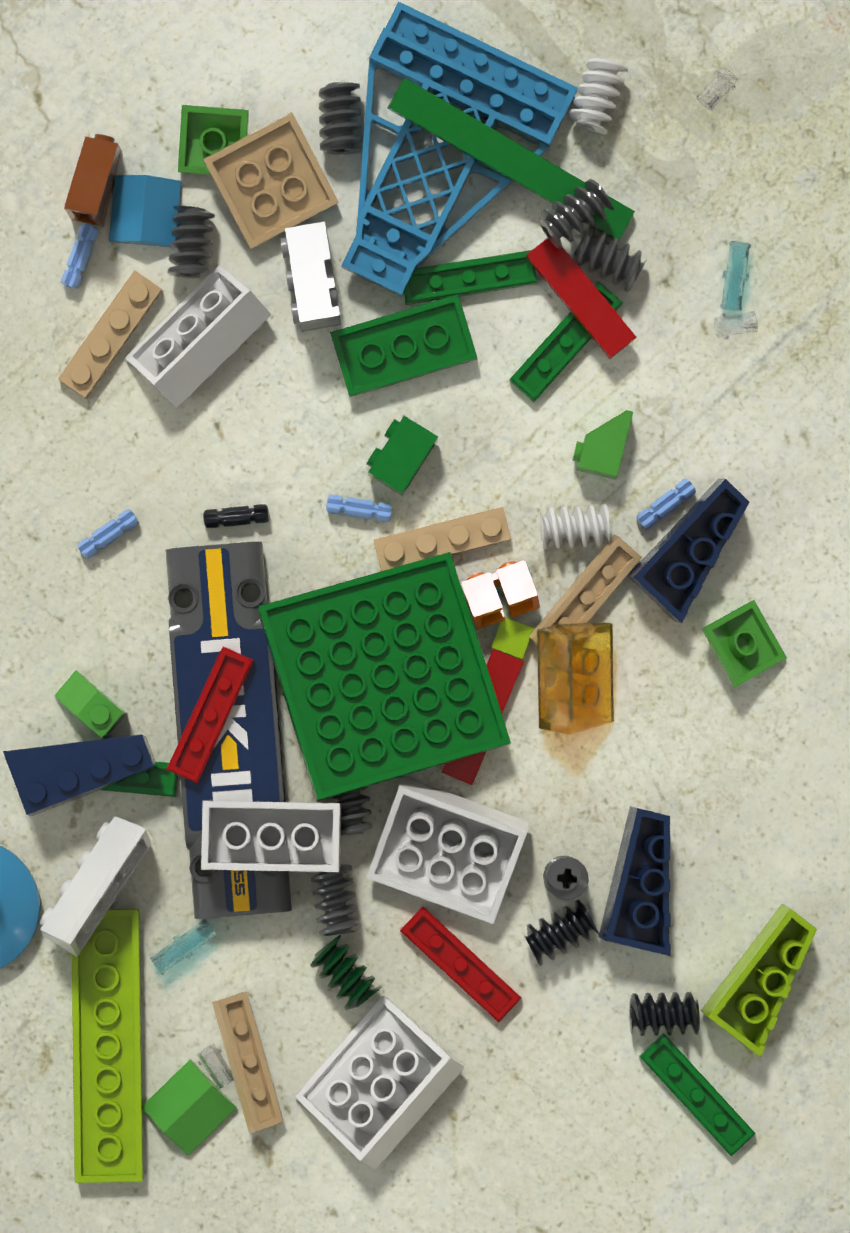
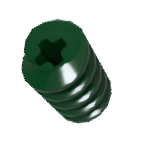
(344, 974)

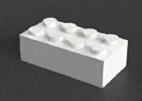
(271, 836)

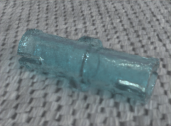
(735, 276)
(183, 946)

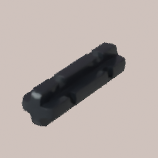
(236, 516)

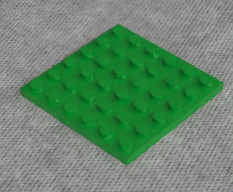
(383, 676)

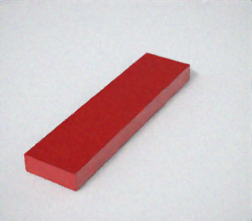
(581, 298)
(503, 674)
(210, 714)
(460, 964)

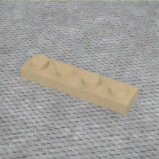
(110, 334)
(444, 537)
(592, 586)
(247, 1062)

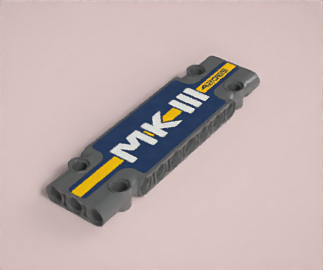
(248, 752)

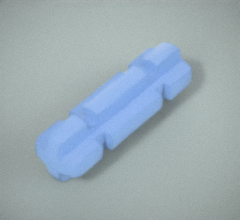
(79, 256)
(665, 504)
(359, 508)
(108, 533)

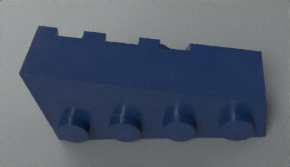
(684, 556)
(72, 770)
(640, 885)

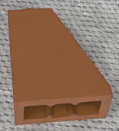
(93, 180)

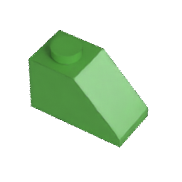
(604, 447)
(90, 705)

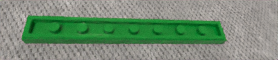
(497, 151)

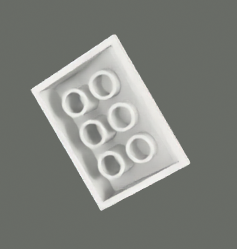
(448, 850)
(379, 1082)

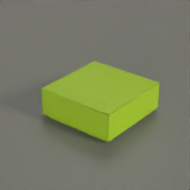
(512, 638)

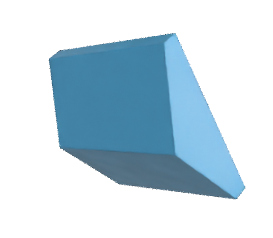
(144, 210)

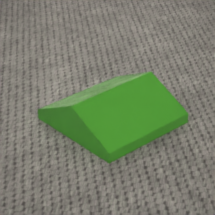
(206, 132)
(744, 643)
(188, 1107)

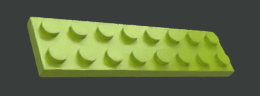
(108, 1052)

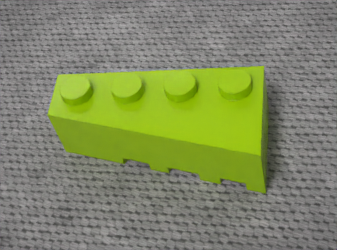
(761, 980)

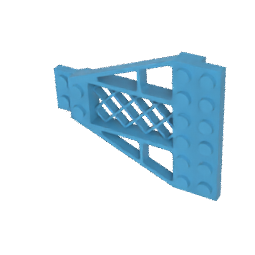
(466, 75)

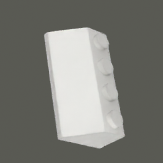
(198, 336)
(95, 885)

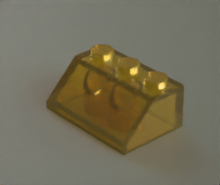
(575, 676)

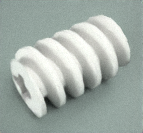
(595, 94)
(575, 526)

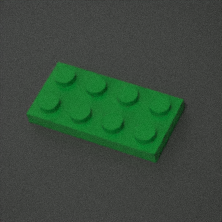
(403, 345)

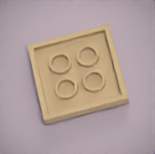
(270, 180)

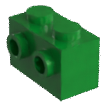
(402, 454)

